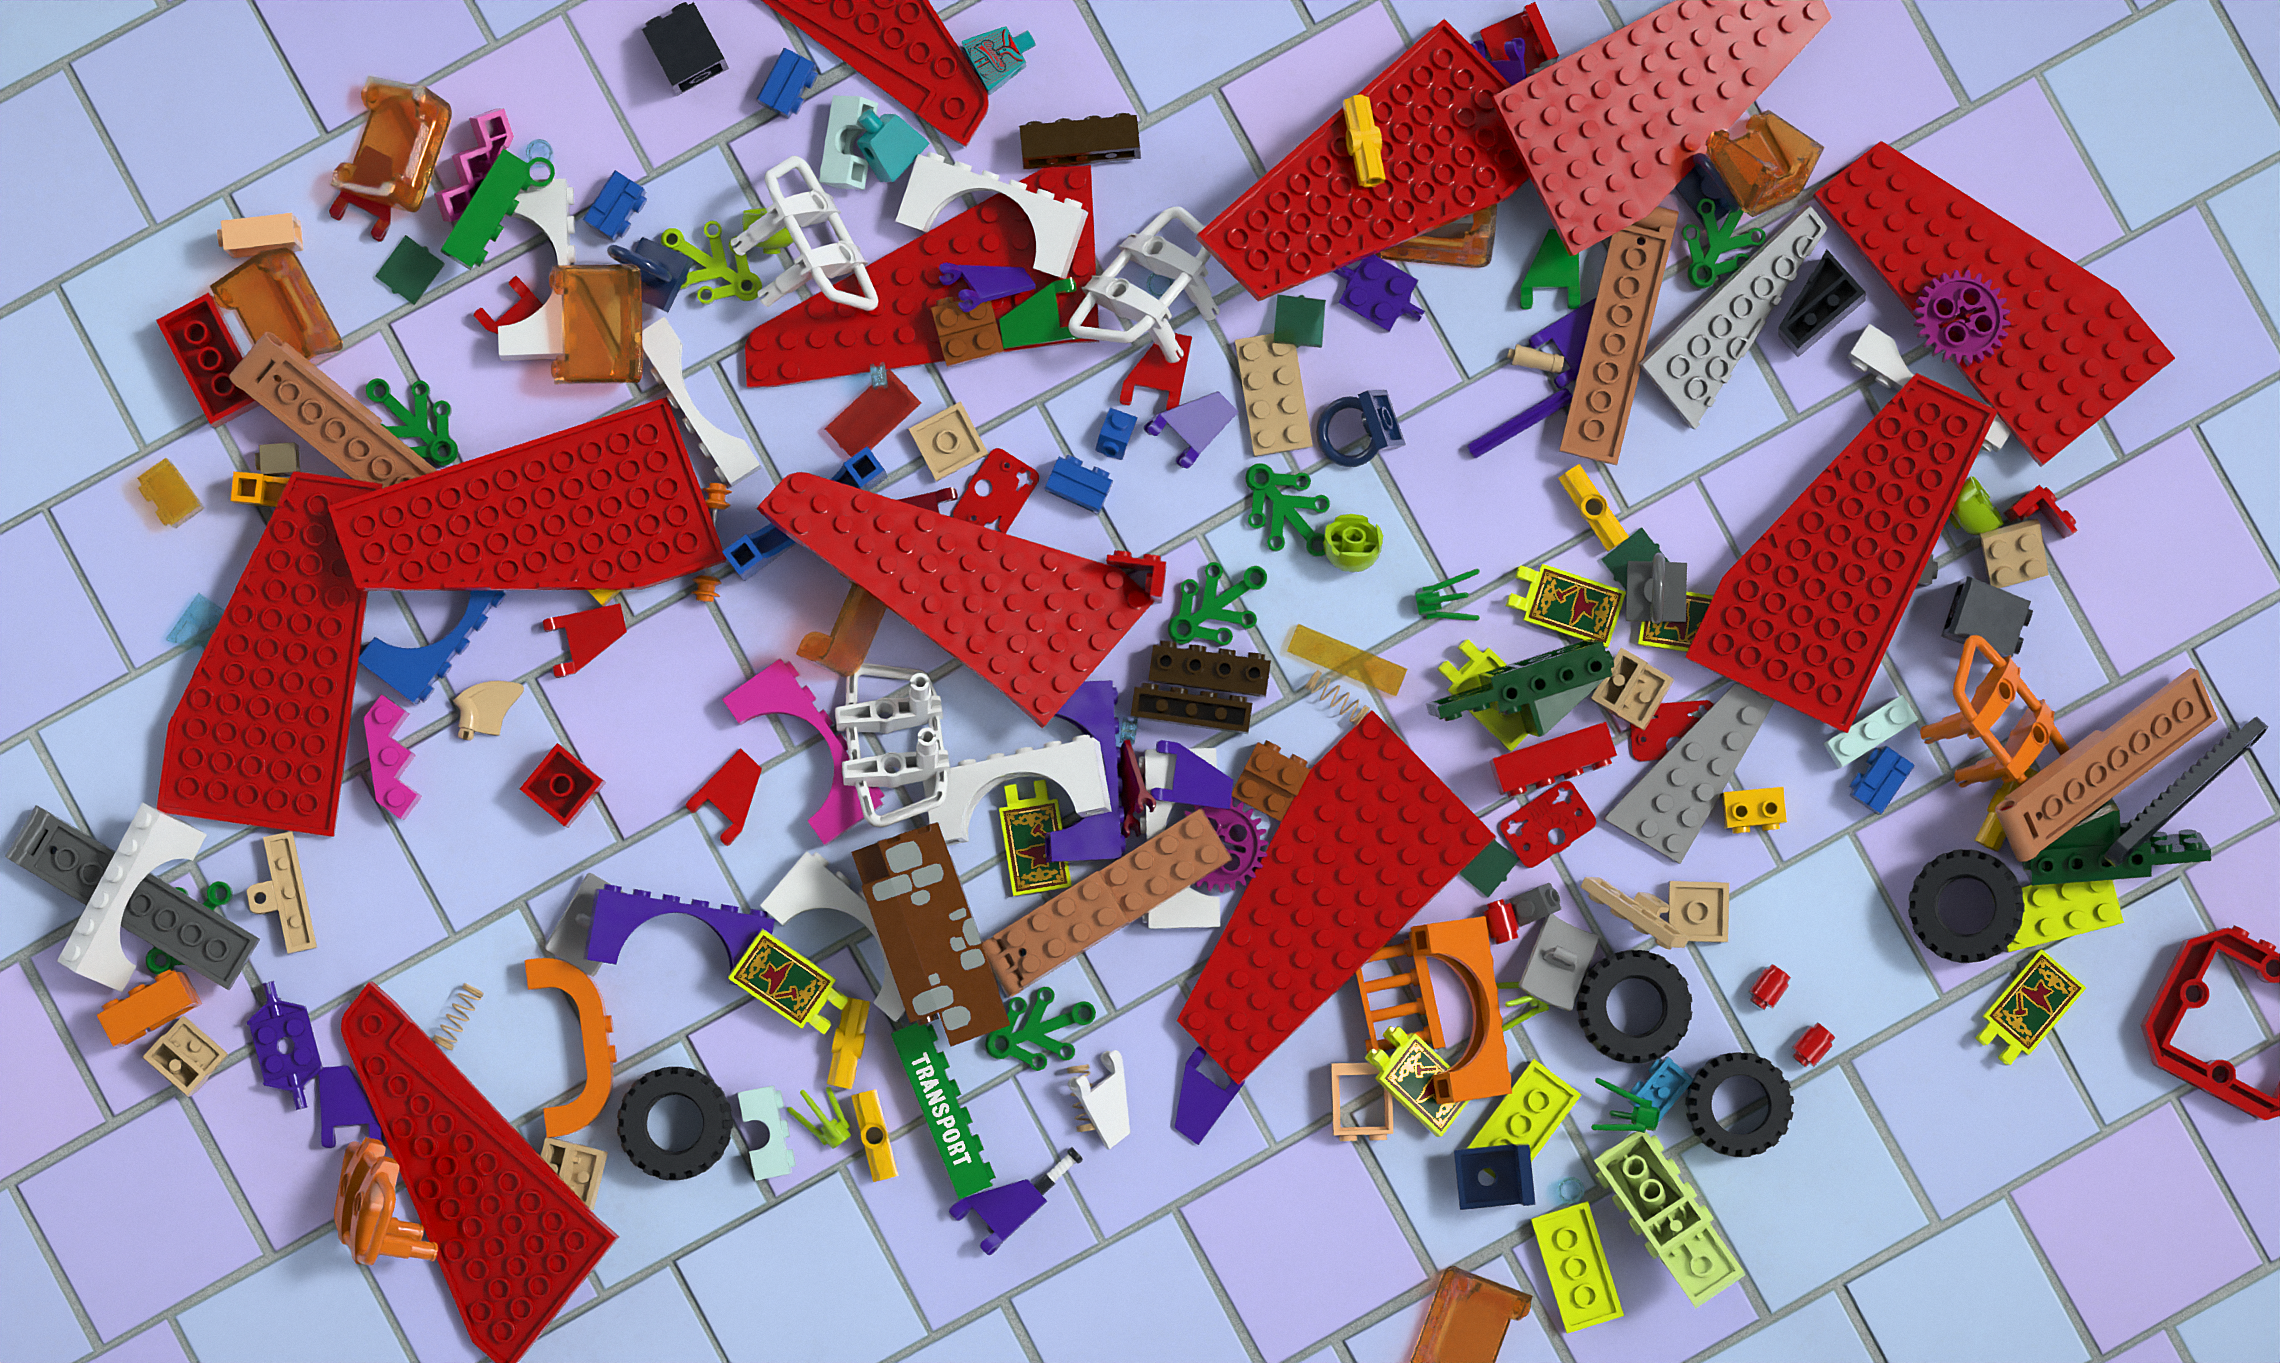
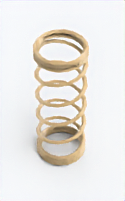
(1312, 682)
(444, 1041)
(1079, 1069)

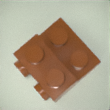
(966, 334)
(1270, 780)

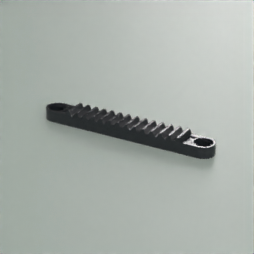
(2184, 790)

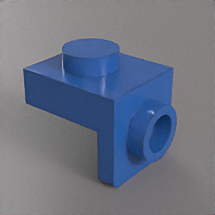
(1115, 434)

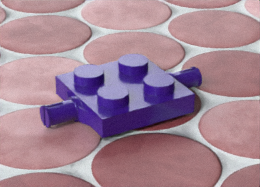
(1379, 291)

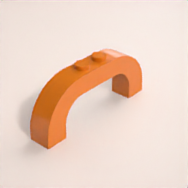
(595, 1033)

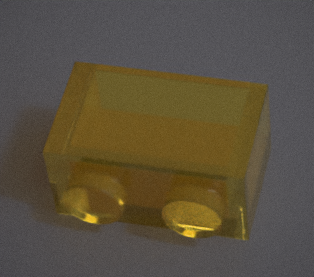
(170, 493)

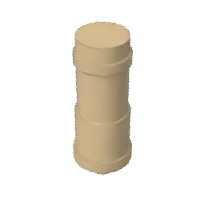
(1536, 359)

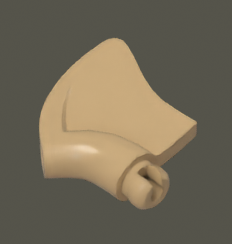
(485, 707)

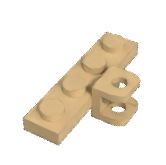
(285, 893)
(1641, 911)

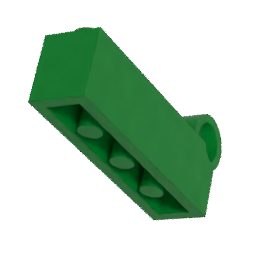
(488, 207)

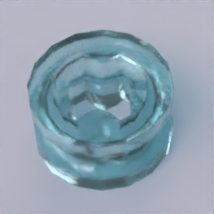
(531, 149)
(1151, 286)
(878, 375)
(1128, 730)
(1579, 1187)

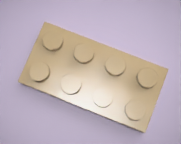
(1273, 395)

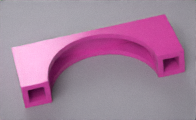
(779, 693)

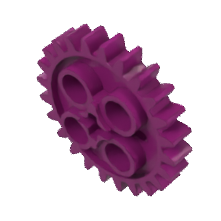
(1950, 294)
(1226, 820)

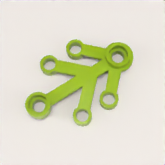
(715, 267)

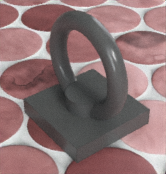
(1656, 591)

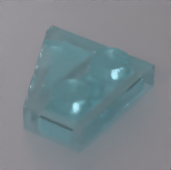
(197, 623)

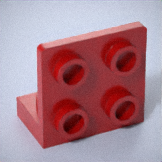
(1525, 25)
(2044, 501)
(1150, 563)

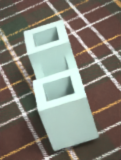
(839, 164)
(1870, 731)
(774, 1158)

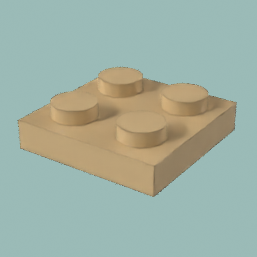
(948, 441)
(2014, 554)
(1700, 910)

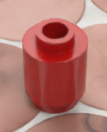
(1501, 921)
(1769, 987)
(1813, 1045)

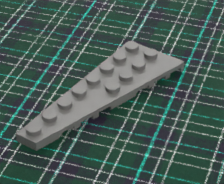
(1709, 343)
(1683, 787)

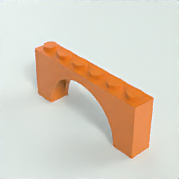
(1484, 1064)

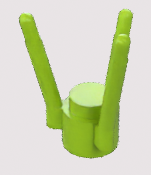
(1541, 1006)
(833, 1132)

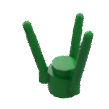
(1430, 602)
(1642, 1117)

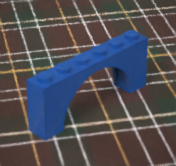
(762, 547)
(416, 669)

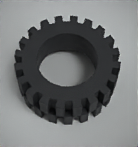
(1700, 1104)

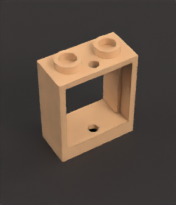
(254, 234)
(1351, 1133)

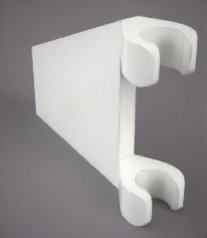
(1106, 1101)

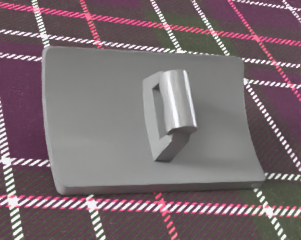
(571, 932)
(1558, 963)

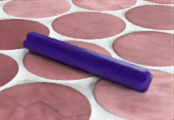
(1520, 423)

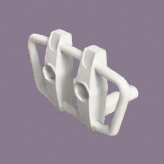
(818, 263)
(1136, 304)
(926, 763)

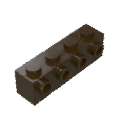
(1080, 141)
(1209, 670)
(1191, 710)

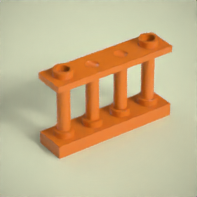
(1424, 1005)

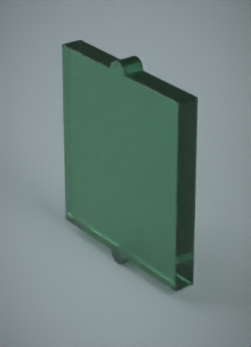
(410, 270)
(1299, 321)
(1635, 548)
(1490, 868)

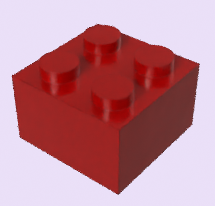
(562, 785)

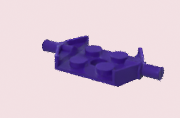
(268, 1027)

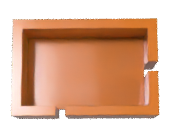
(148, 1007)

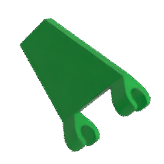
(1552, 270)
(1037, 318)

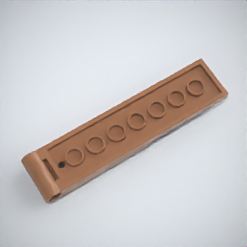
(1618, 338)
(325, 414)
(2104, 765)
(1105, 902)

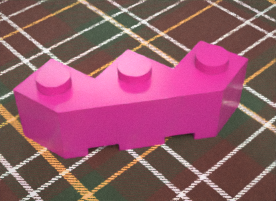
(472, 166)
(389, 757)

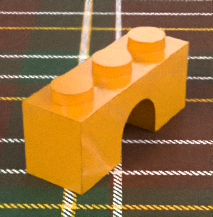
(257, 489)

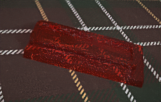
(873, 416)

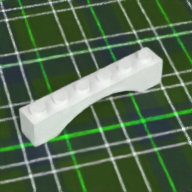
(1879, 355)
(730, 453)

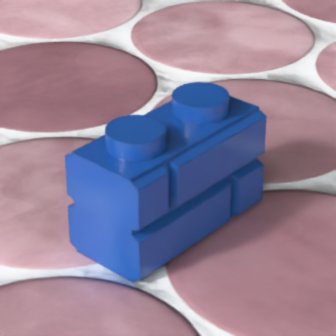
(787, 83)
(615, 206)
(1079, 484)
(1881, 779)

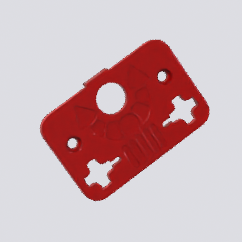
(1004, 498)
(1671, 722)
(1544, 817)

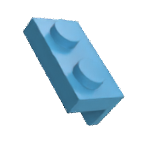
(1663, 1085)

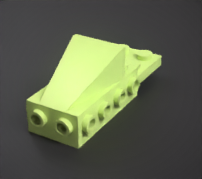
(1668, 1216)

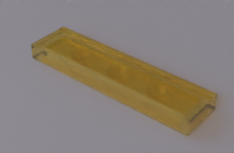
(1347, 660)

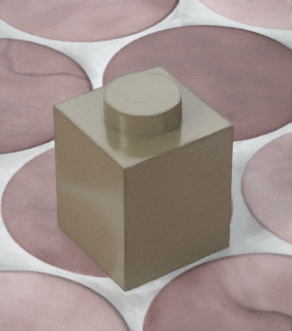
(278, 459)

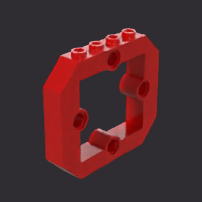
(2171, 1004)

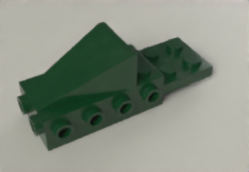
(1538, 687)
(2080, 851)

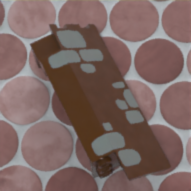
(930, 934)

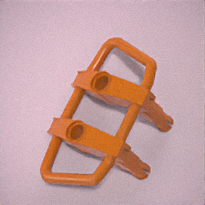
(1987, 706)
(367, 1205)

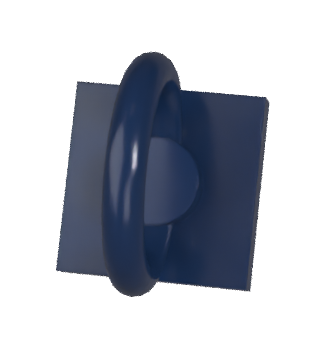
(1706, 182)
(660, 269)
(1378, 421)

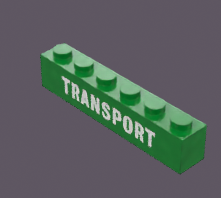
(942, 1110)

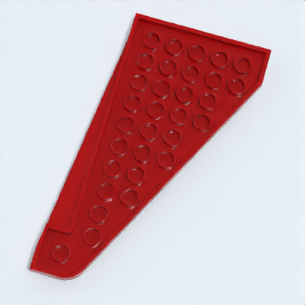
(902, 52)
(839, 340)
(995, 602)
(501, 1216)

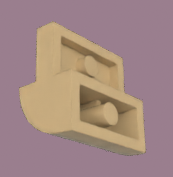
(1633, 689)
(185, 1056)
(577, 1166)

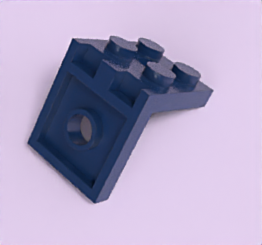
(1512, 1176)

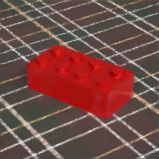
(207, 357)
(1553, 758)

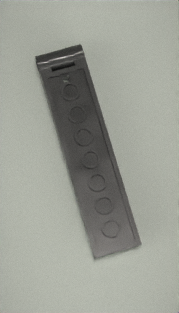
(152, 912)

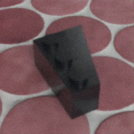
(1821, 305)

